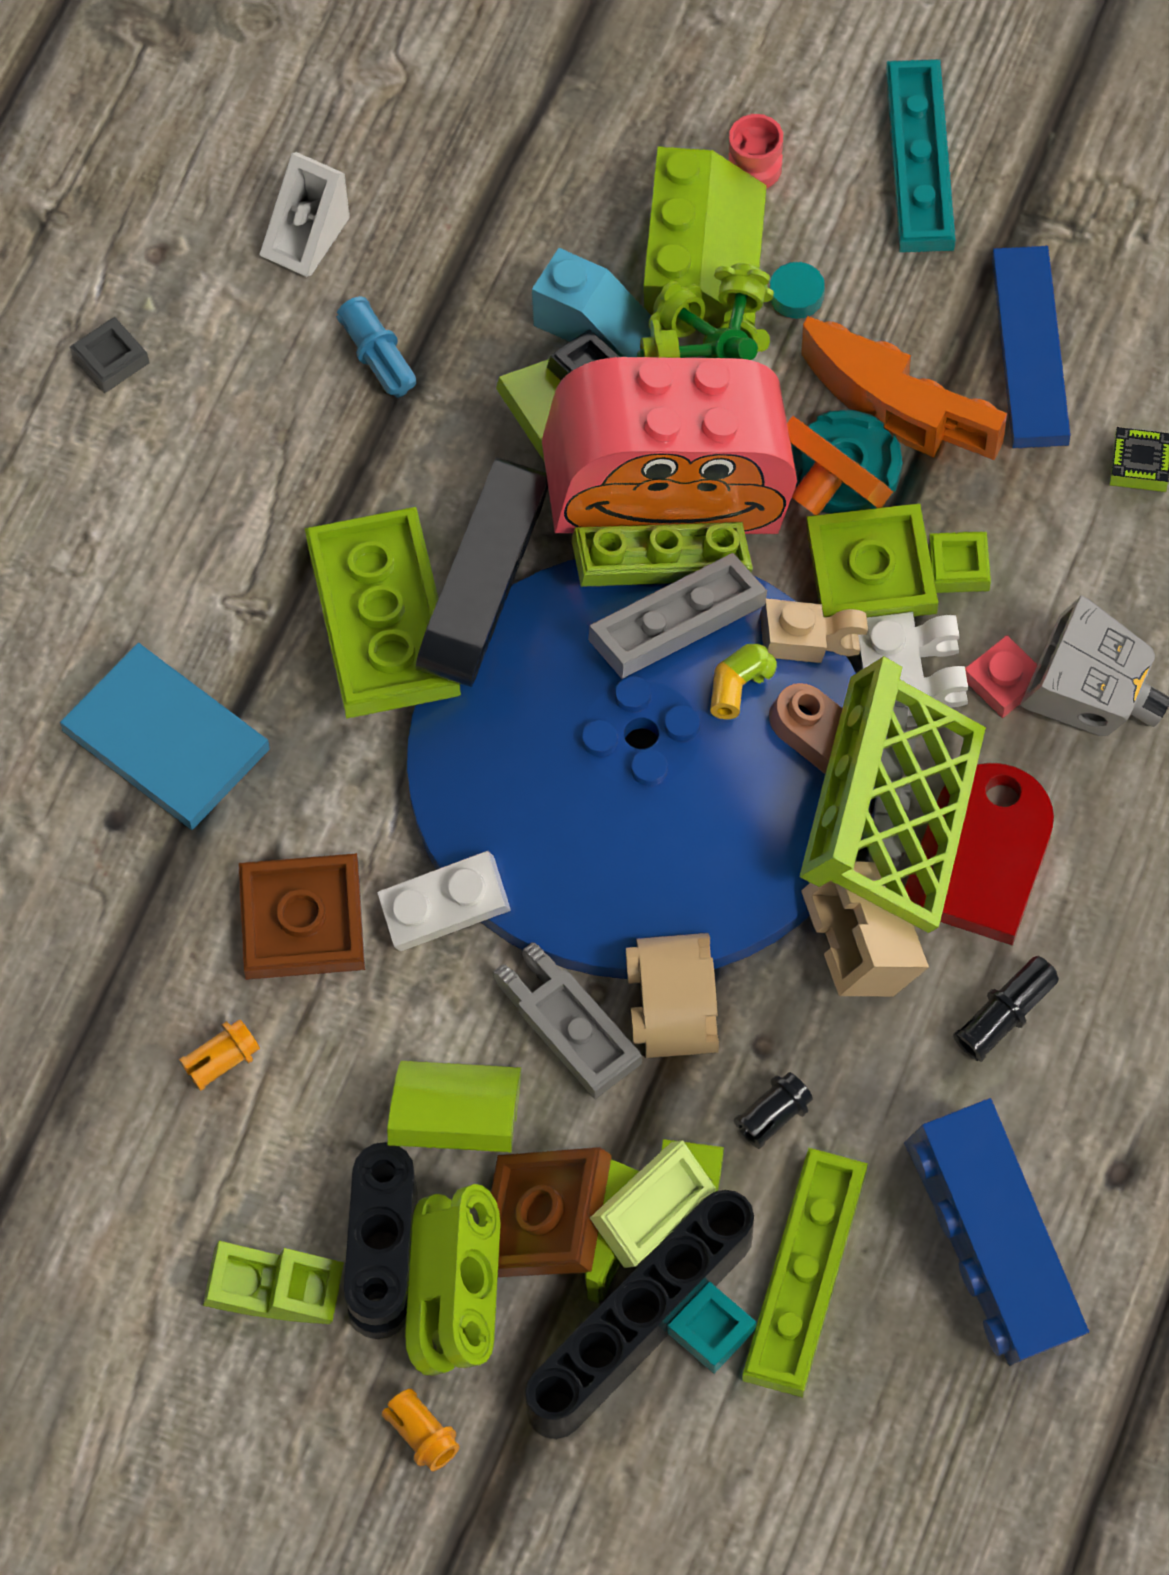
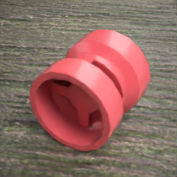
(757, 147)

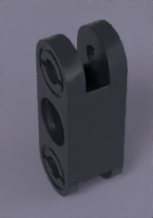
(380, 1201)

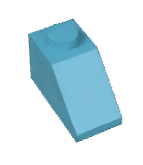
(584, 296)

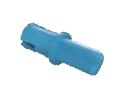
(376, 346)

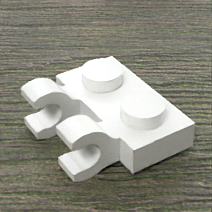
(905, 644)

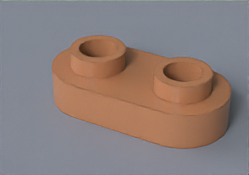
(807, 734)

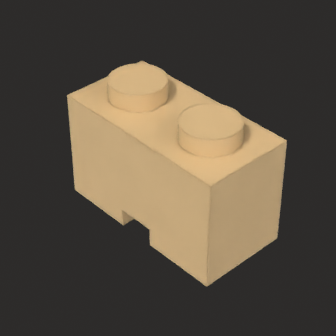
(869, 946)

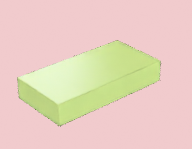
(652, 1204)

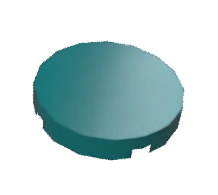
(865, 442)

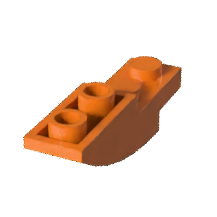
(877, 382)

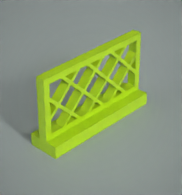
(849, 785)

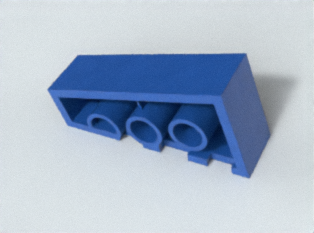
(996, 1232)

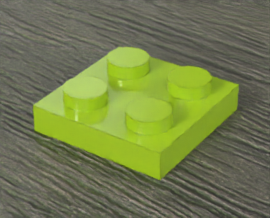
(872, 561)

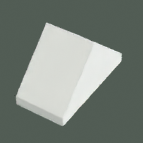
(306, 215)

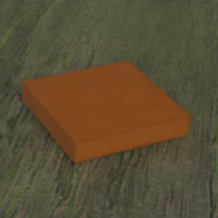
(301, 916)
(548, 1209)

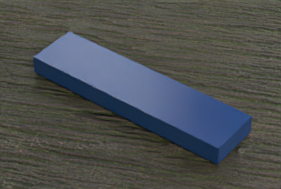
(1030, 347)

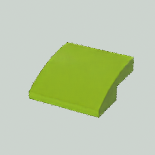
(454, 1106)

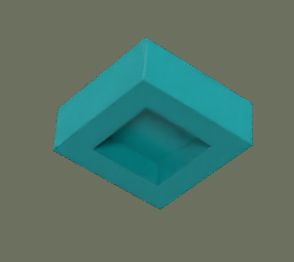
(712, 1327)

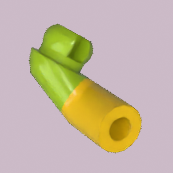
(730, 675)

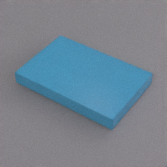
(165, 736)

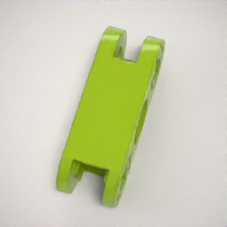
(453, 1281)

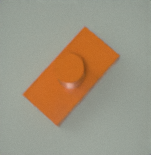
(830, 471)

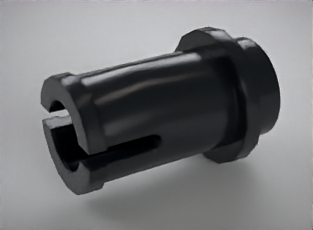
(774, 1109)

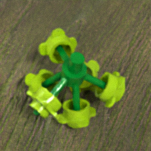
(681, 312)

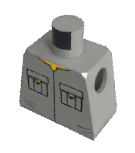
(1094, 673)

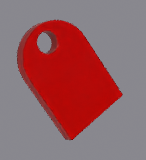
(995, 854)

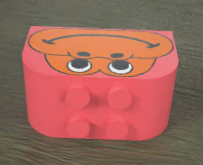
(669, 445)

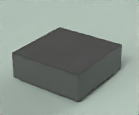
(109, 354)

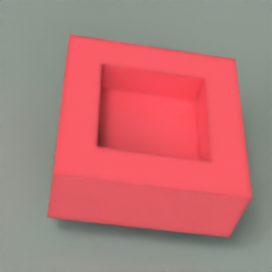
(1001, 676)

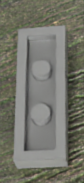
(677, 615)

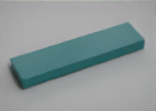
(920, 156)

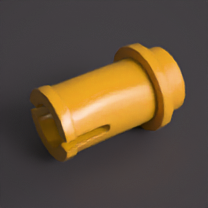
(220, 1054)
(421, 1430)

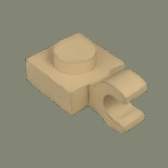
(803, 634)

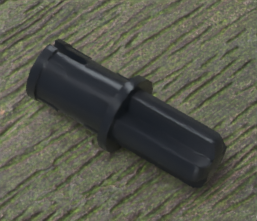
(1006, 1008)

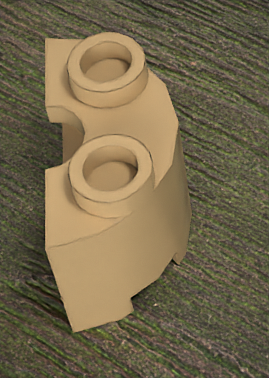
(675, 994)

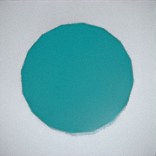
(797, 290)

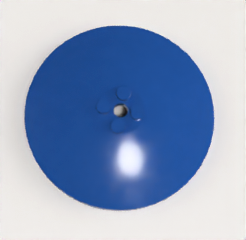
(609, 835)

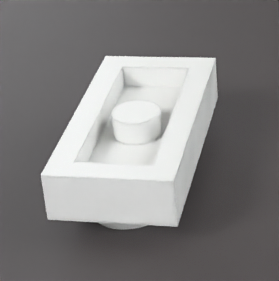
(444, 901)

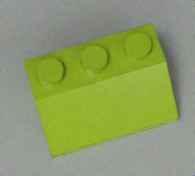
(701, 219)

